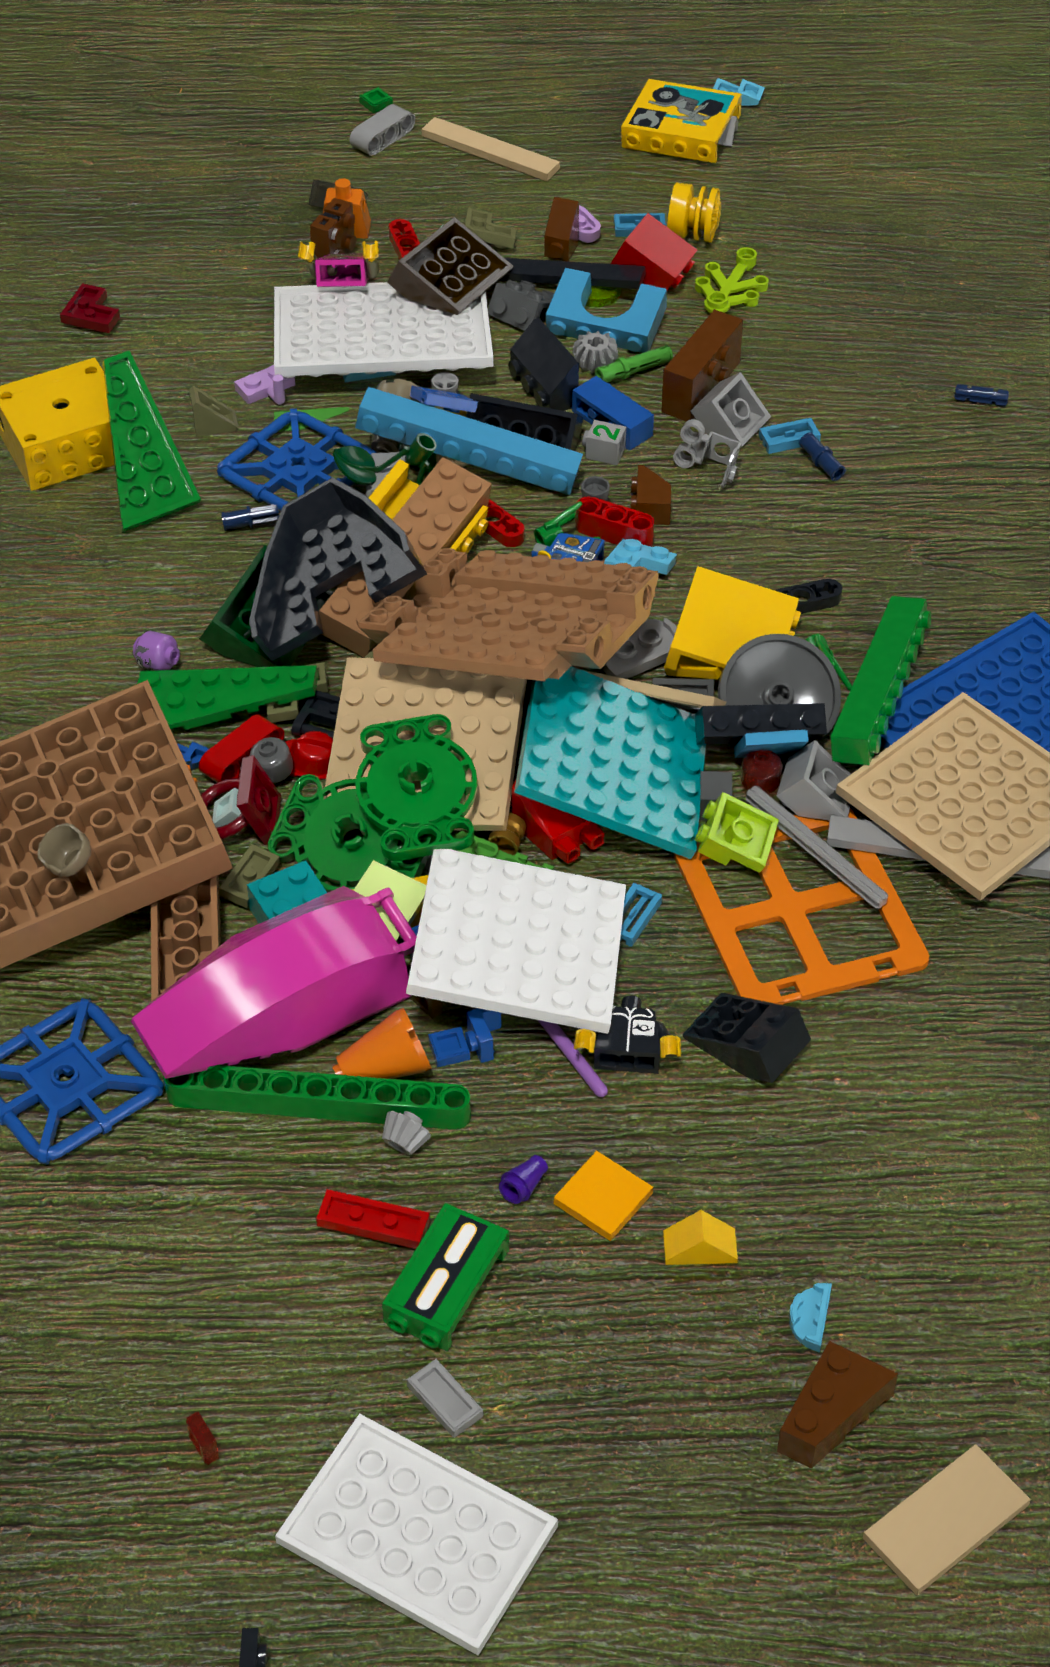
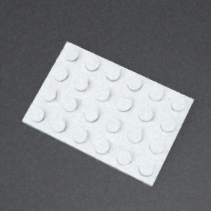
(418, 1533)

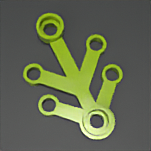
(721, 300)

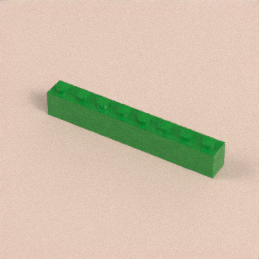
(880, 681)

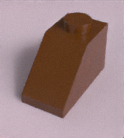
(562, 229)

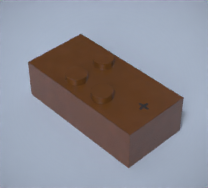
(701, 364)

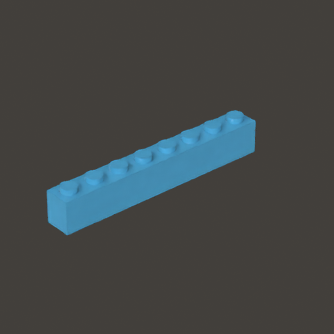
(470, 440)

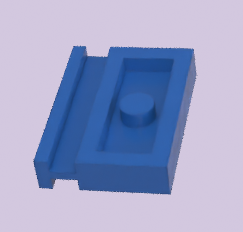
(448, 400)

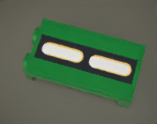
(444, 1276)

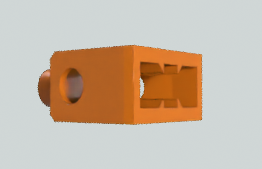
(360, 210)

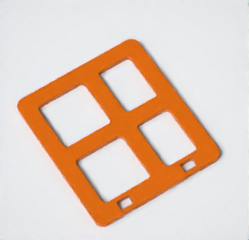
(791, 910)

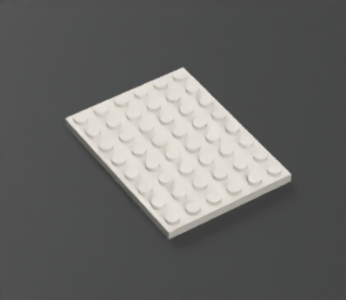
(373, 332)

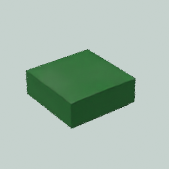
(375, 100)

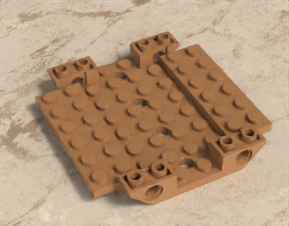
(512, 614)

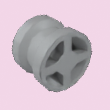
(445, 382)

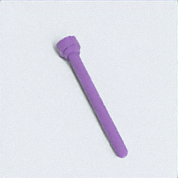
(575, 1058)

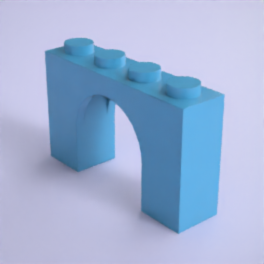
(632, 330)

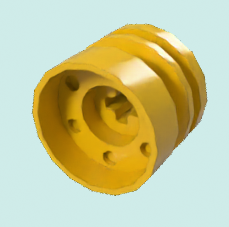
(694, 212)

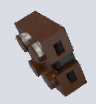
(334, 229)

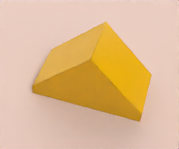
(700, 1241)

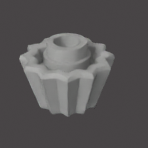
(404, 1132)

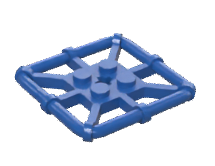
(310, 461)
(87, 1082)

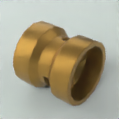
(509, 840)

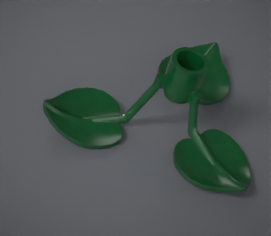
(361, 468)

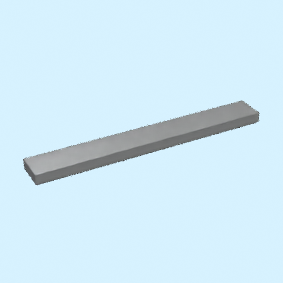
(871, 837)

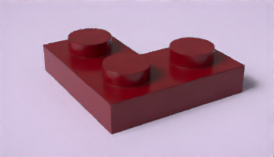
(87, 311)

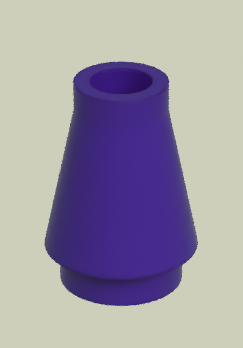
(521, 1181)

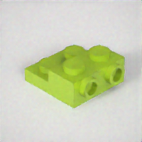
(736, 833)

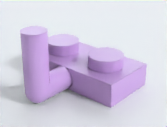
(263, 384)

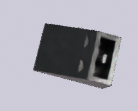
(750, 1035)

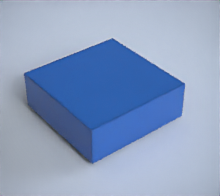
(449, 1047)

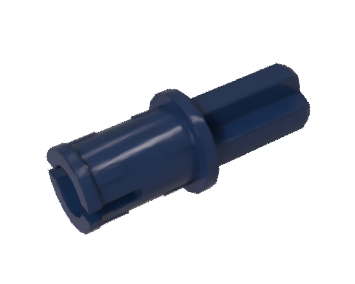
(250, 517)

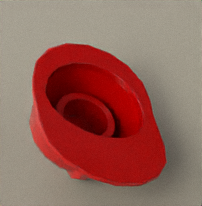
(311, 754)

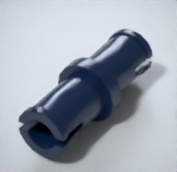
(822, 456)

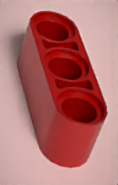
(613, 522)
(225, 757)

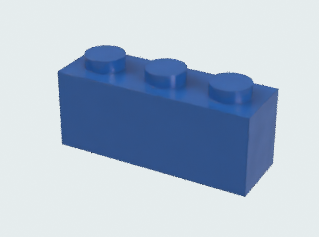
(604, 403)

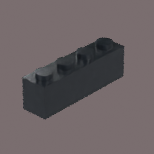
(731, 722)

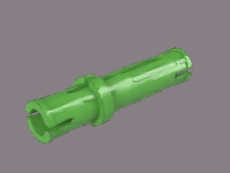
(623, 367)

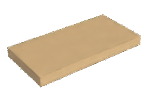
(946, 1519)

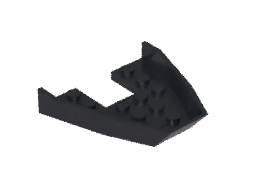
(315, 547)

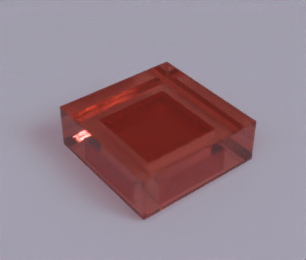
(202, 1438)

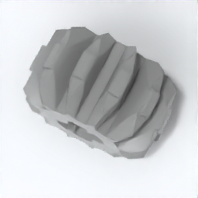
(595, 350)

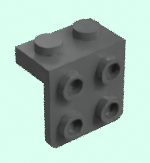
(518, 303)

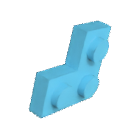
(637, 554)

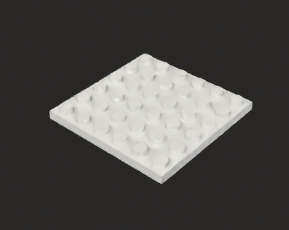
(518, 940)

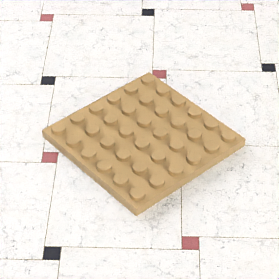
(482, 714)
(961, 794)

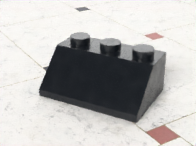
(544, 367)

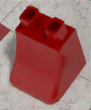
(554, 830)

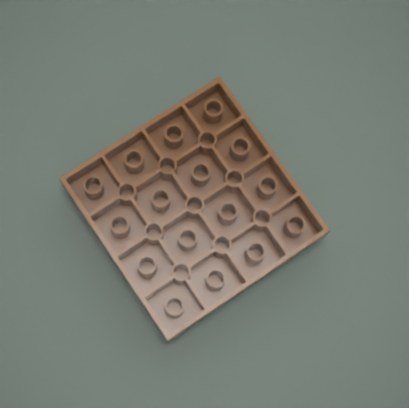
(133, 797)

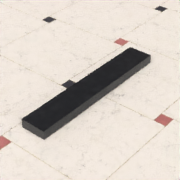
(551, 272)

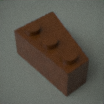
(833, 1402)

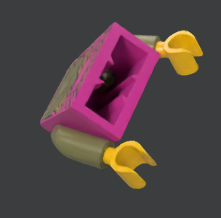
(341, 268)

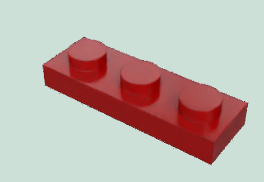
(373, 1219)

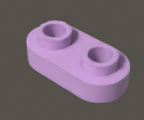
(588, 226)

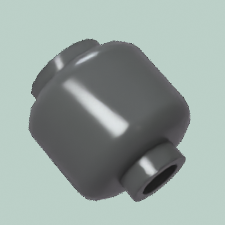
(274, 758)

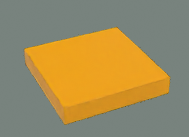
(603, 1195)

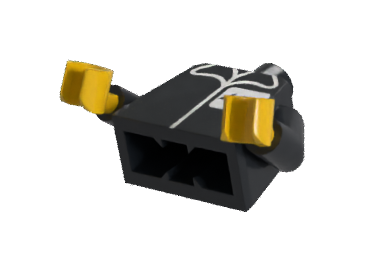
(633, 1040)

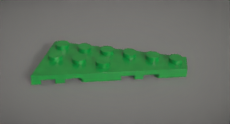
(146, 461)
(211, 695)

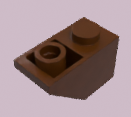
(652, 495)

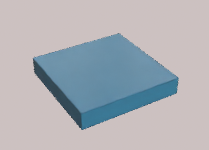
(777, 741)

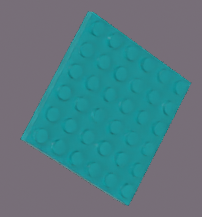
(613, 759)

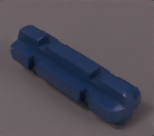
(981, 395)

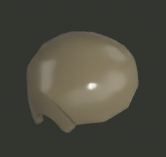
(64, 850)

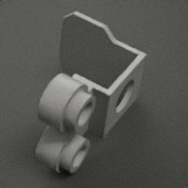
(703, 445)

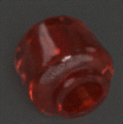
(761, 769)

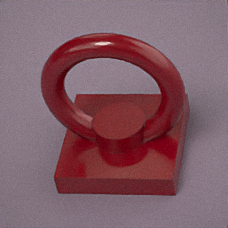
(256, 800)

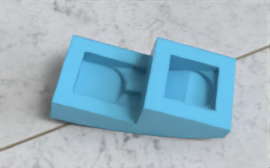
(750, 91)

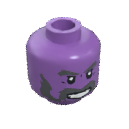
(156, 651)

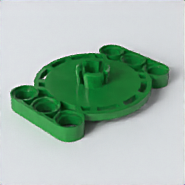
(393, 797)
(323, 834)

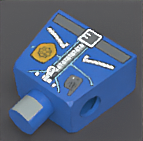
(573, 546)

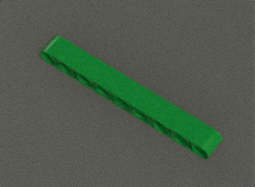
(301, 1099)

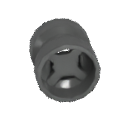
(595, 487)

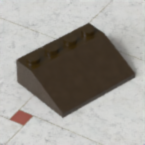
(449, 269)

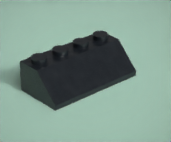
(537, 422)

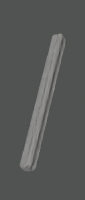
(818, 848)

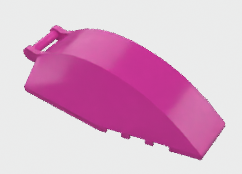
(282, 984)

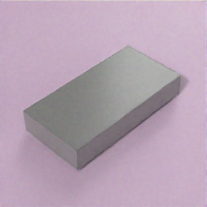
(445, 1398)

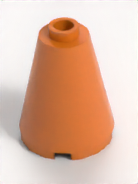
(386, 1051)

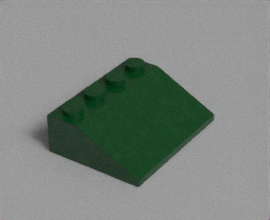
(231, 630)

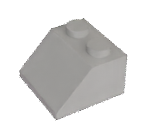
(732, 410)
(811, 784)

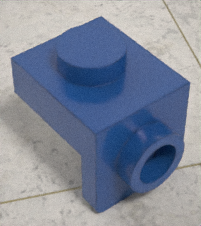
(478, 1033)

